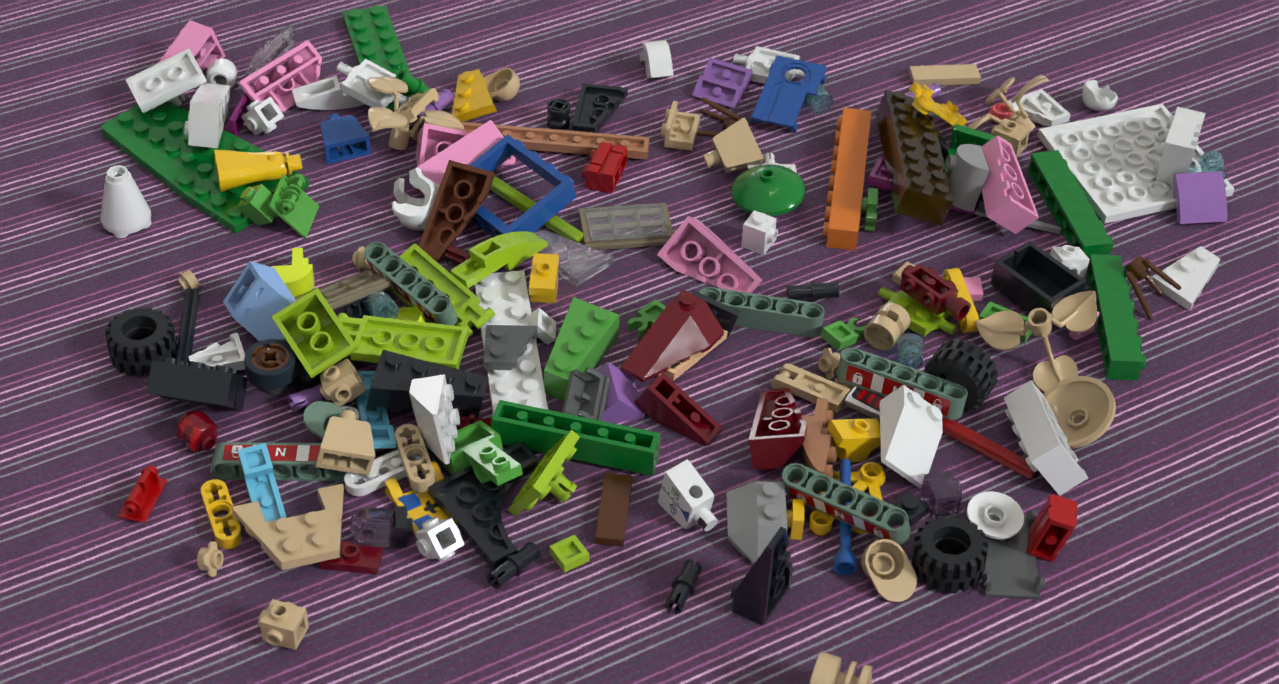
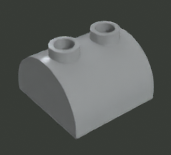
(967, 175)

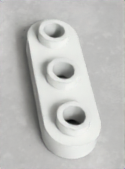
(383, 469)

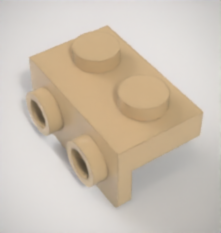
(680, 128)

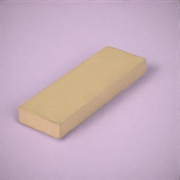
(945, 74)

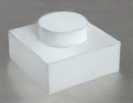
(545, 326)

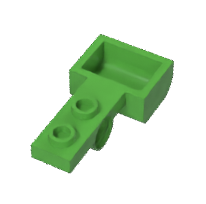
(483, 450)

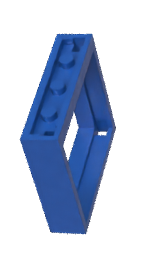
(543, 209)

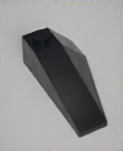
(765, 582)

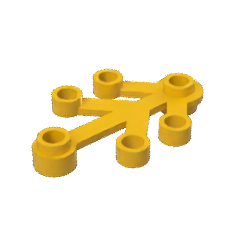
(925, 104)
(869, 476)

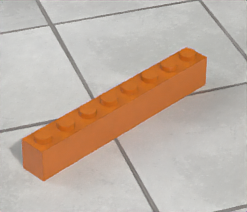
(848, 181)

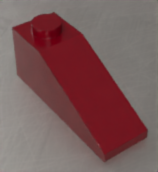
(676, 410)

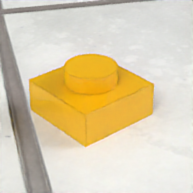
(795, 519)

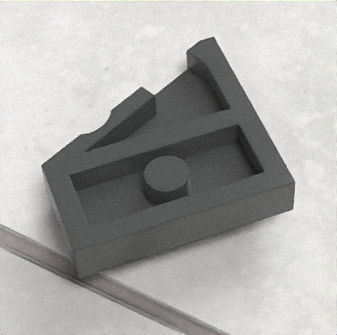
(505, 345)

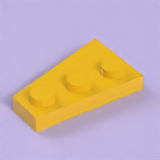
(472, 97)

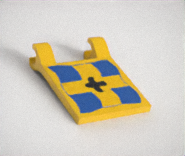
(419, 504)

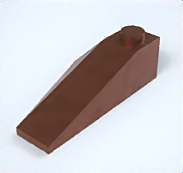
(456, 202)

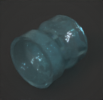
(820, 102)
(1212, 161)
(379, 303)
(910, 350)

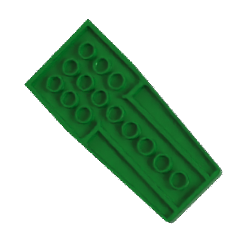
(159, 145)

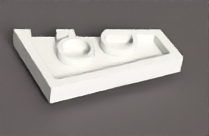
(1191, 274)

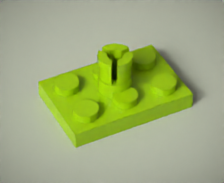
(548, 477)

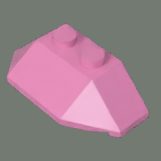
(282, 75)

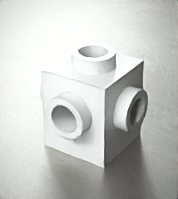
(262, 116)
(1072, 258)
(438, 538)

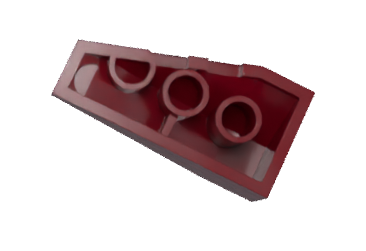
(677, 334)
(776, 430)

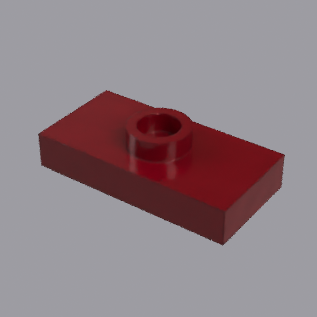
(355, 559)

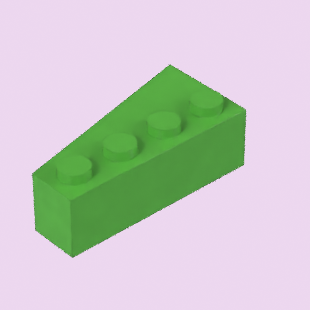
(580, 345)

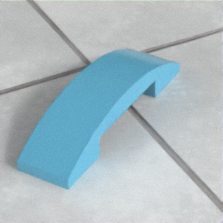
(381, 430)
(261, 481)

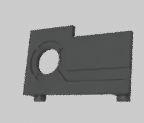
(1009, 568)

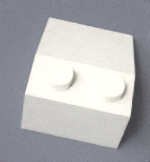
(909, 434)

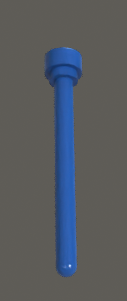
(845, 561)

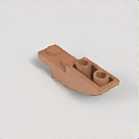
(818, 447)

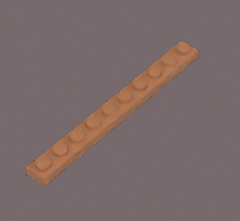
(564, 140)

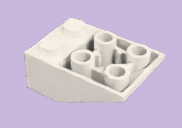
(435, 414)

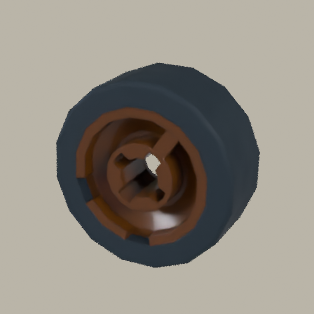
(270, 364)

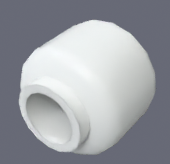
(221, 72)

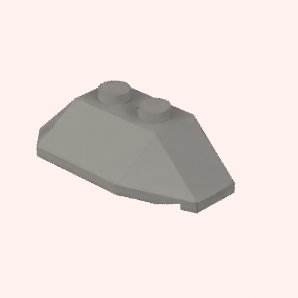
(755, 515)

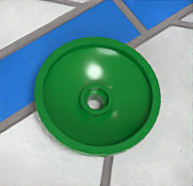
(768, 190)

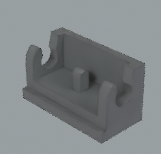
(586, 394)

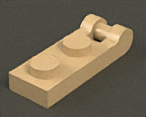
(416, 104)
(810, 386)

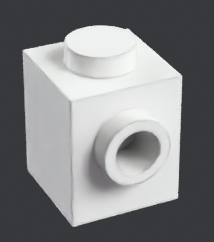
(759, 232)

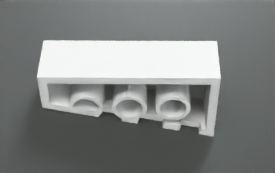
(207, 115)
(1178, 144)

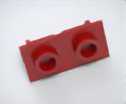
(143, 495)

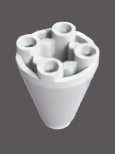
(123, 204)

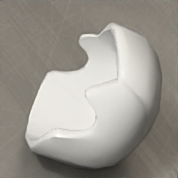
(1098, 98)

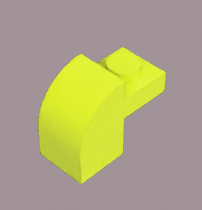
(299, 275)

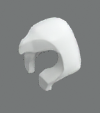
(414, 211)

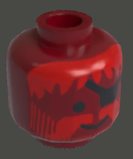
(196, 431)

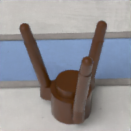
(728, 121)
(1139, 269)

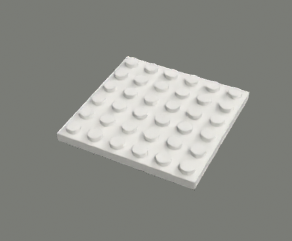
(1116, 161)

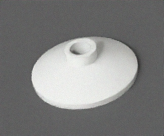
(995, 514)

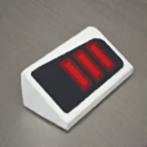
(864, 402)

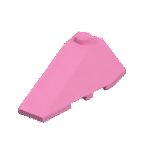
(435, 139)
(704, 256)

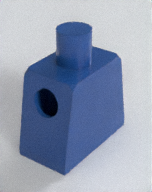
(344, 139)

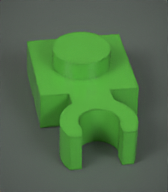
(869, 206)
(646, 318)
(842, 335)

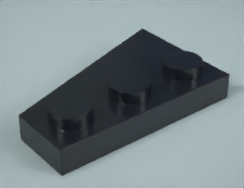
(596, 105)

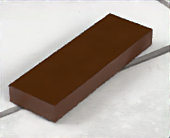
(613, 509)

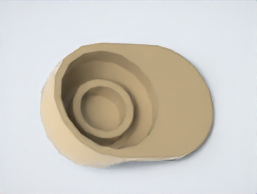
(503, 84)
(889, 570)

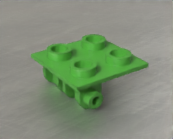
(294, 204)

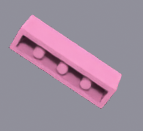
(463, 151)

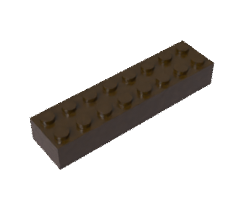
(913, 160)

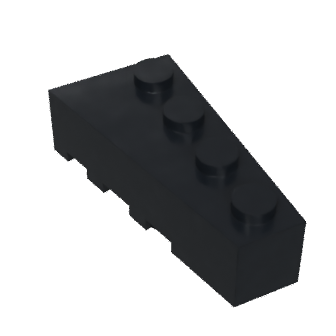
(396, 372)

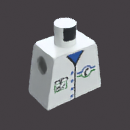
(687, 497)

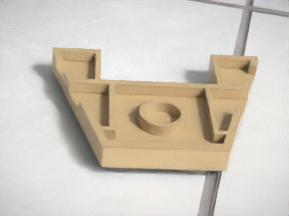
(298, 538)

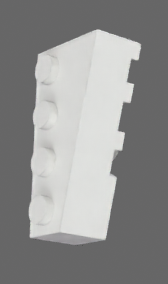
(1043, 438)

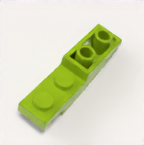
(500, 251)

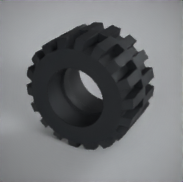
(139, 338)
(966, 366)
(945, 570)

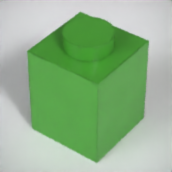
(255, 204)

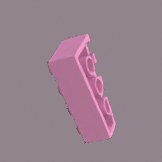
(1005, 189)

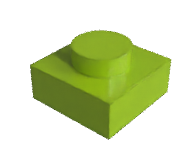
(569, 553)

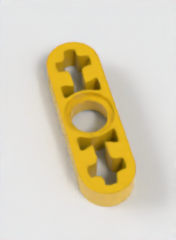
(968, 323)
(217, 524)

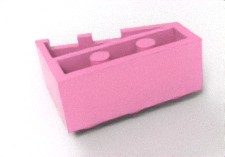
(200, 41)

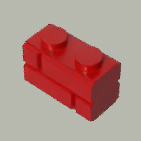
(605, 167)
(1052, 527)

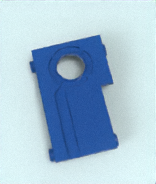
(783, 99)

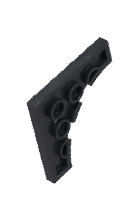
(478, 506)

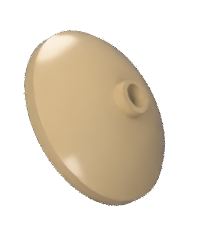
(1080, 400)

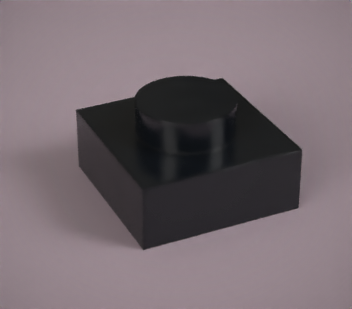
(913, 506)
(403, 526)

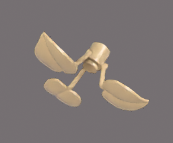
(385, 118)
(1020, 118)
(1004, 330)

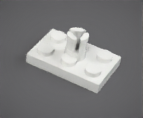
(166, 81)

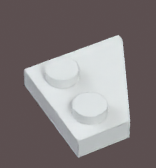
(1043, 109)
(228, 355)

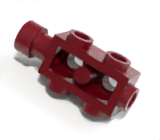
(933, 292)

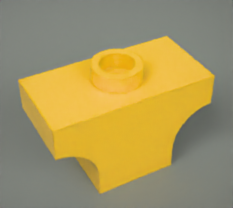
(544, 278)
(855, 437)

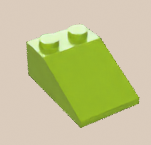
(314, 332)

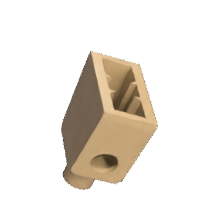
(734, 148)
(347, 445)

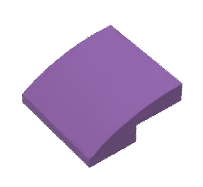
(723, 83)
(1200, 197)

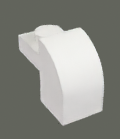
(657, 59)

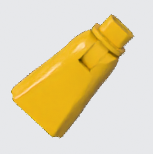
(242, 168)

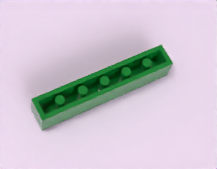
(1068, 203)
(1116, 323)
(598, 442)

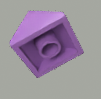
(621, 396)

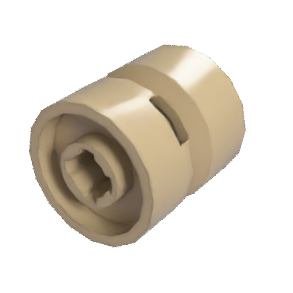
(887, 326)

